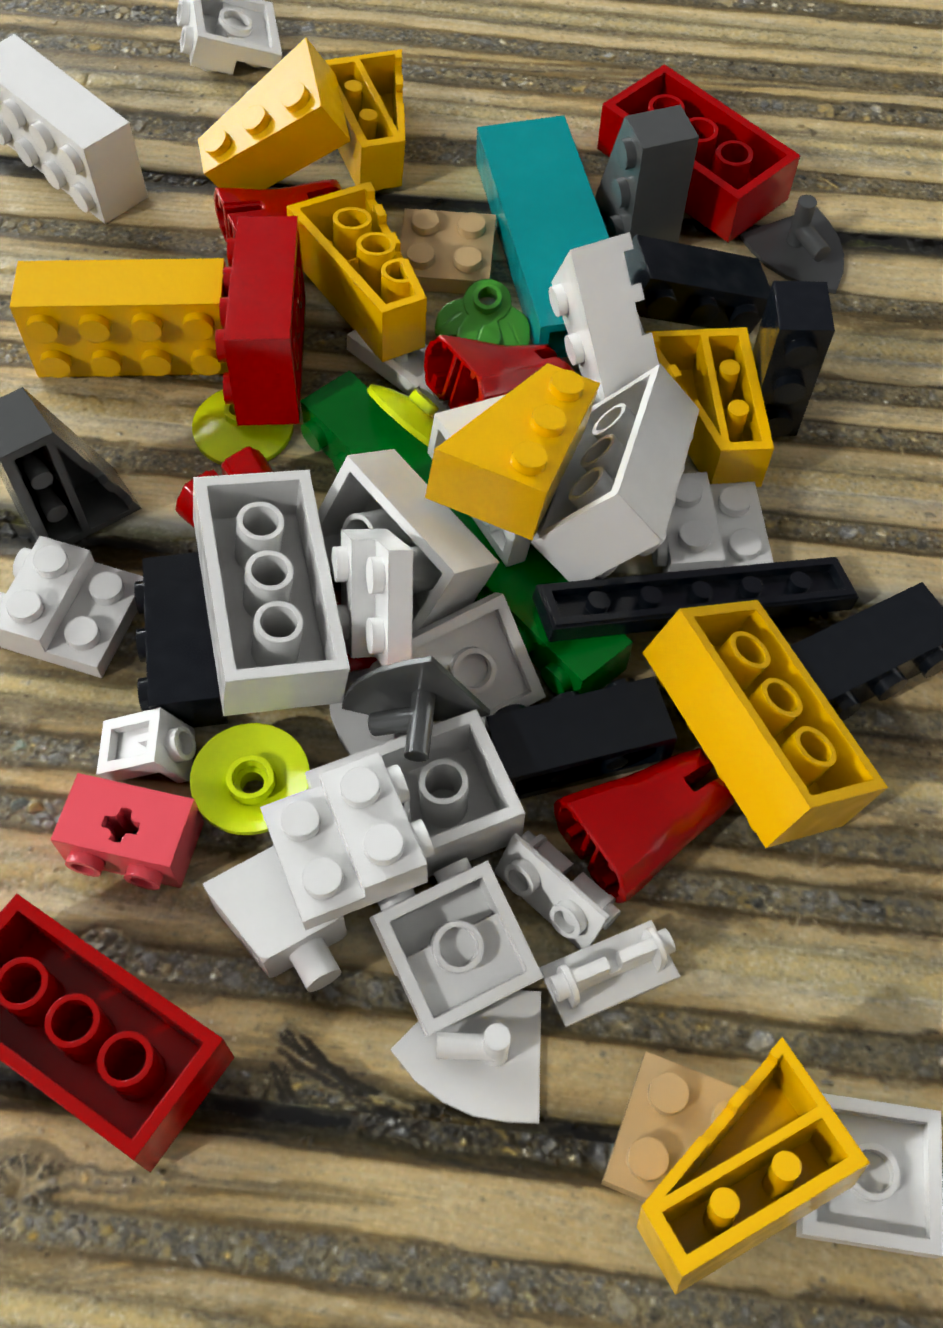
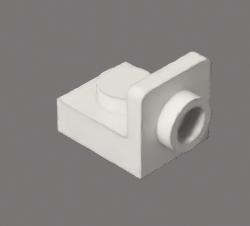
(145, 746)

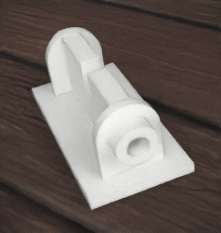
(538, 873)
(610, 972)

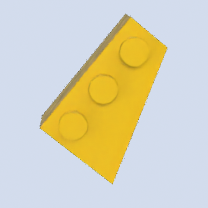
(374, 116)
(277, 124)

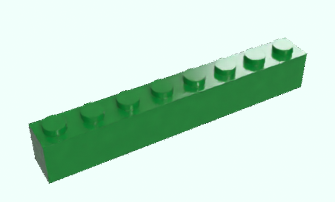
(347, 421)

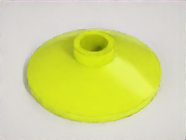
(411, 412)
(220, 437)
(241, 756)

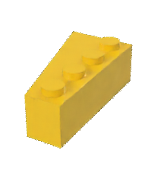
(361, 269)

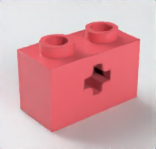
(106, 810)

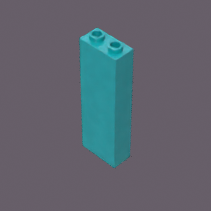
(540, 210)

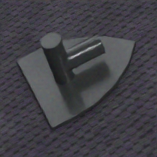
(800, 246)
(409, 700)

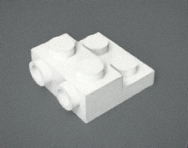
(227, 32)
(713, 527)
(375, 594)
(66, 607)
(348, 840)
(455, 945)

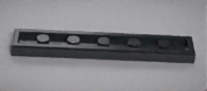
(651, 600)

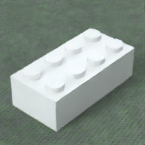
(67, 133)
(620, 479)
(268, 592)

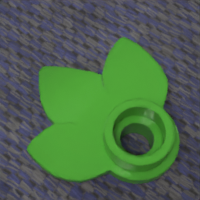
(490, 323)

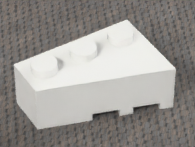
(601, 315)

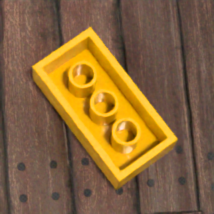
(120, 316)
(762, 721)

